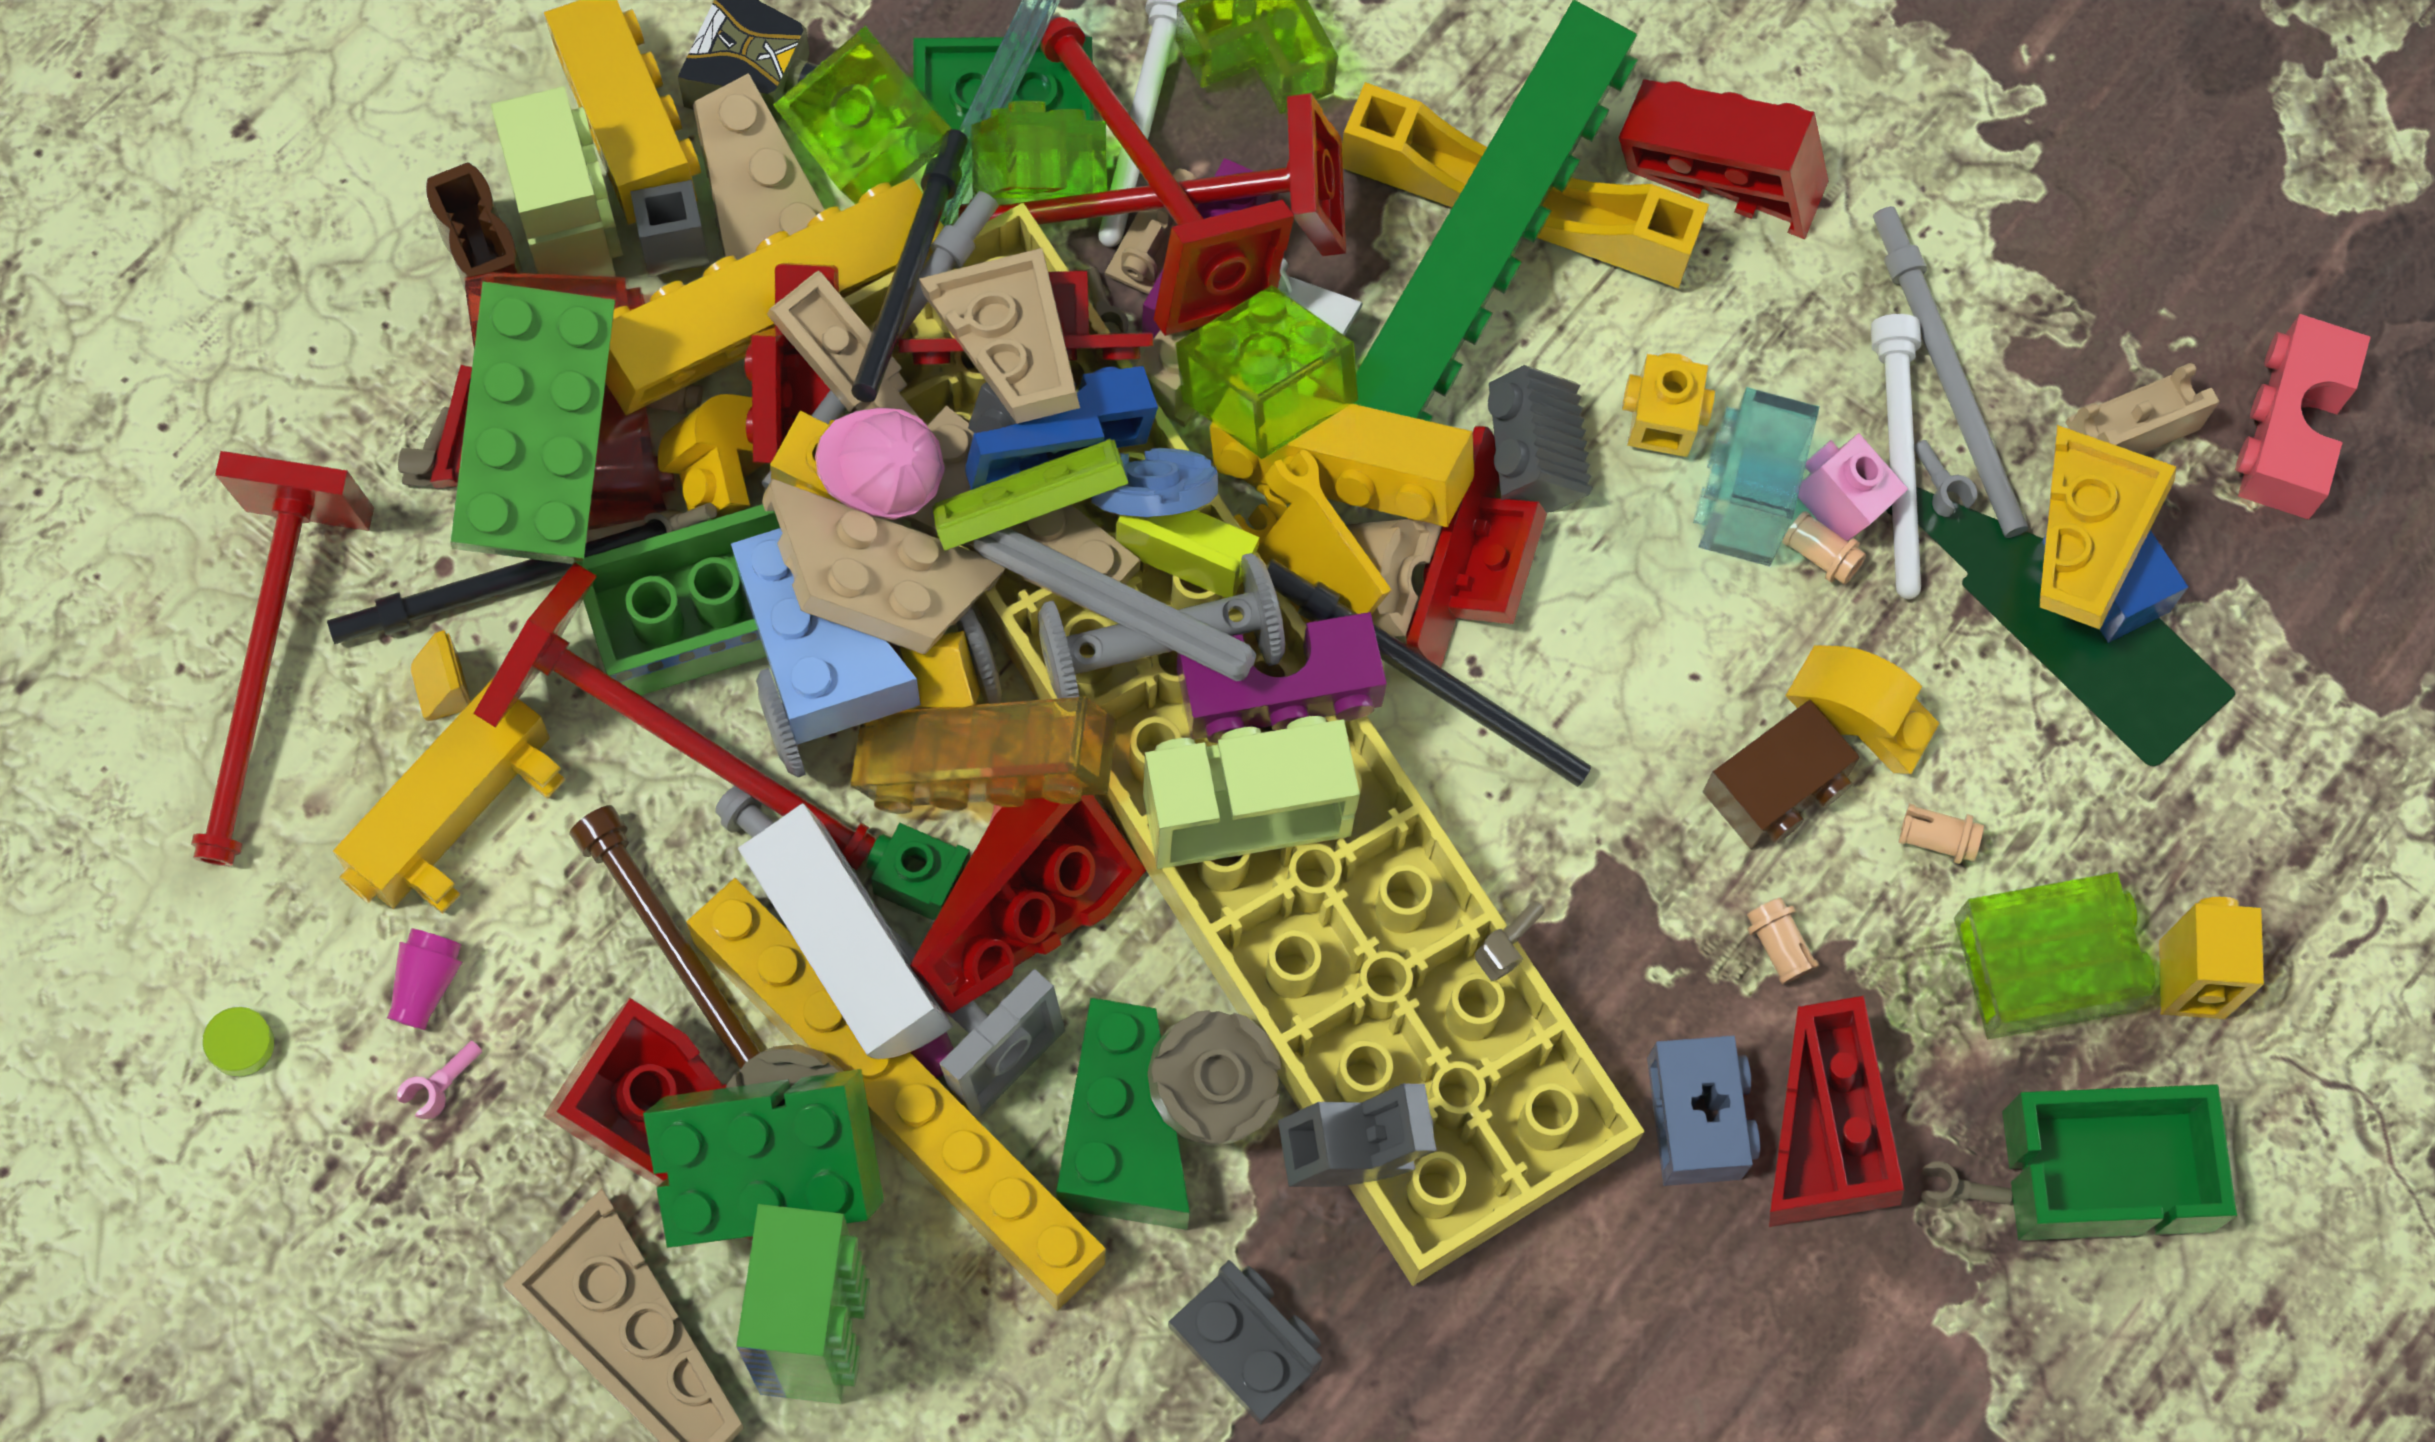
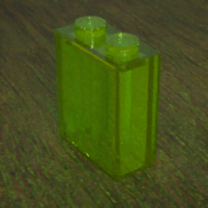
(2054, 955)

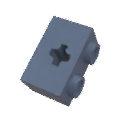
(1687, 1143)

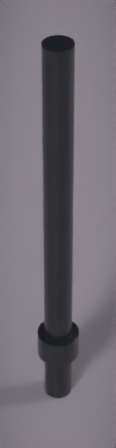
(938, 185)
(1321, 603)
(395, 613)

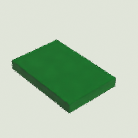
(955, 67)

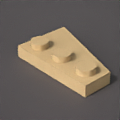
(750, 169)
(1009, 330)

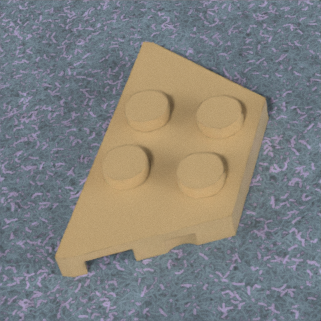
(874, 570)

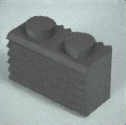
(1539, 438)

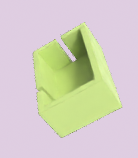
(557, 184)
(1250, 792)

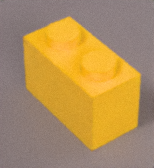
(2211, 959)

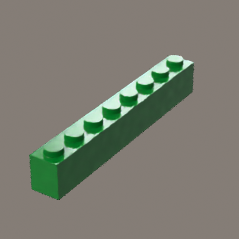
(1496, 213)

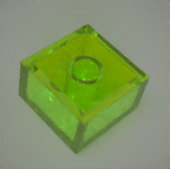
(864, 117)
(1267, 371)

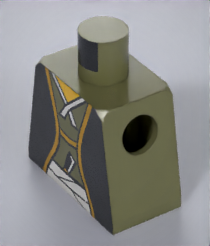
(742, 40)

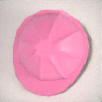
(880, 462)

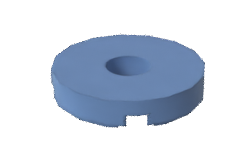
(1162, 484)

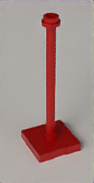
(1311, 177)
(1209, 260)
(294, 496)
(544, 650)

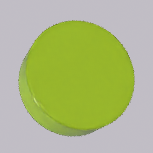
(238, 1041)

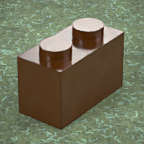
(1781, 776)

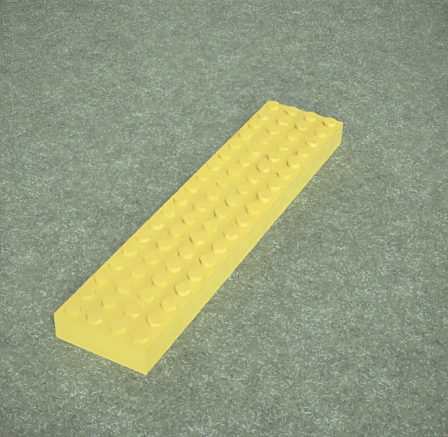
(1334, 946)

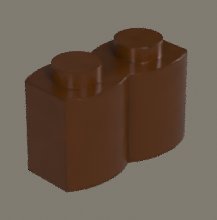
(471, 223)

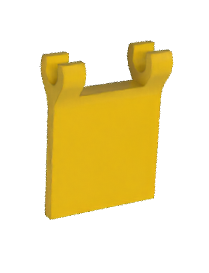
(1314, 538)

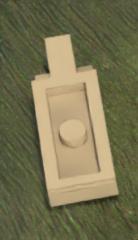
(834, 342)

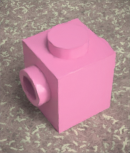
(1849, 486)

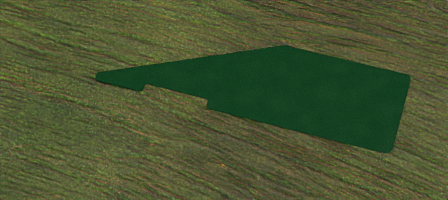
(2140, 685)

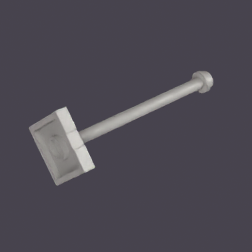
(997, 1044)

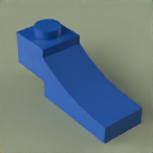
(1112, 406)

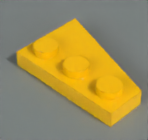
(2097, 522)

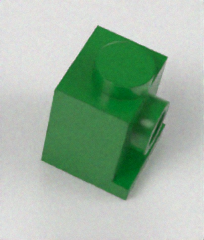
(920, 890)

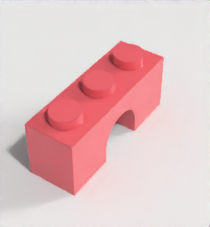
(2287, 460)

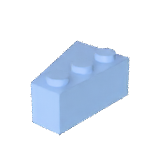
(821, 668)

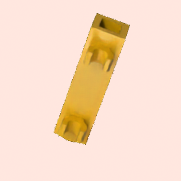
(439, 800)

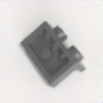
(1248, 1340)

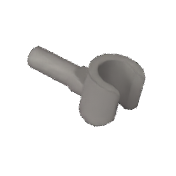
(1945, 482)

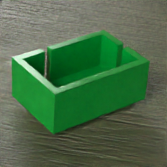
(742, 1150)
(2119, 1162)

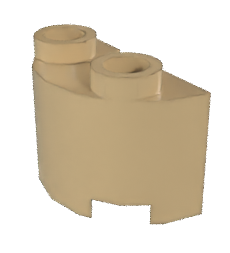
(1395, 551)

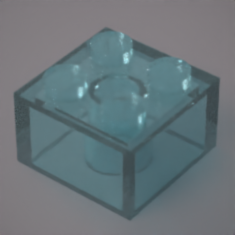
(1755, 475)

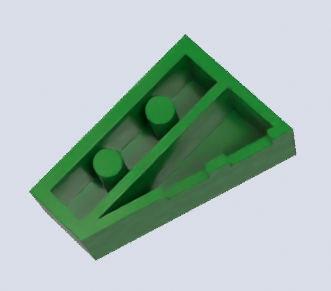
(1116, 1146)

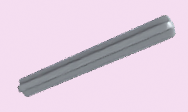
(1118, 602)

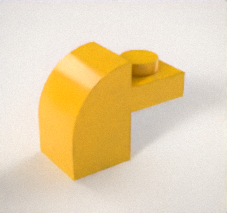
(712, 454)
(1868, 700)

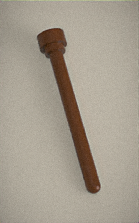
(604, 838)

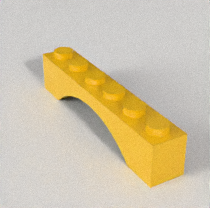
(1619, 224)

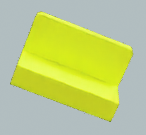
(1190, 548)

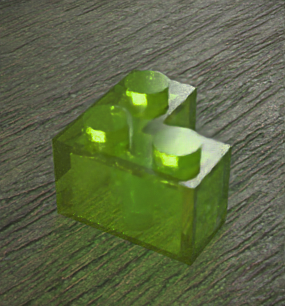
(1271, 35)
(1038, 153)

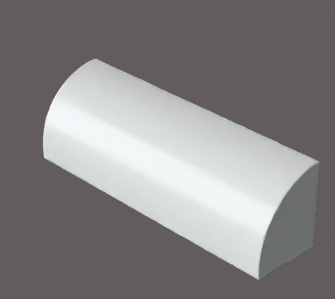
(843, 936)

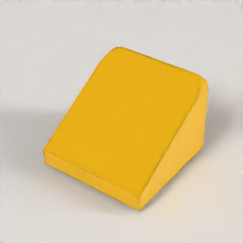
(944, 673)
(439, 678)

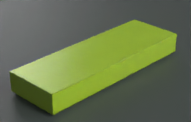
(1029, 494)

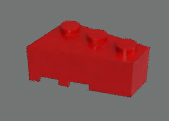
(1730, 146)
(1835, 1123)

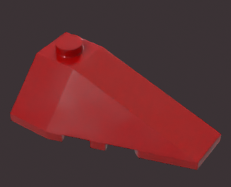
(1022, 891)
(623, 1076)

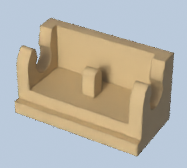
(2148, 414)

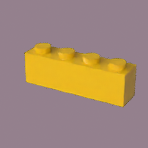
(620, 98)
(1371, 462)

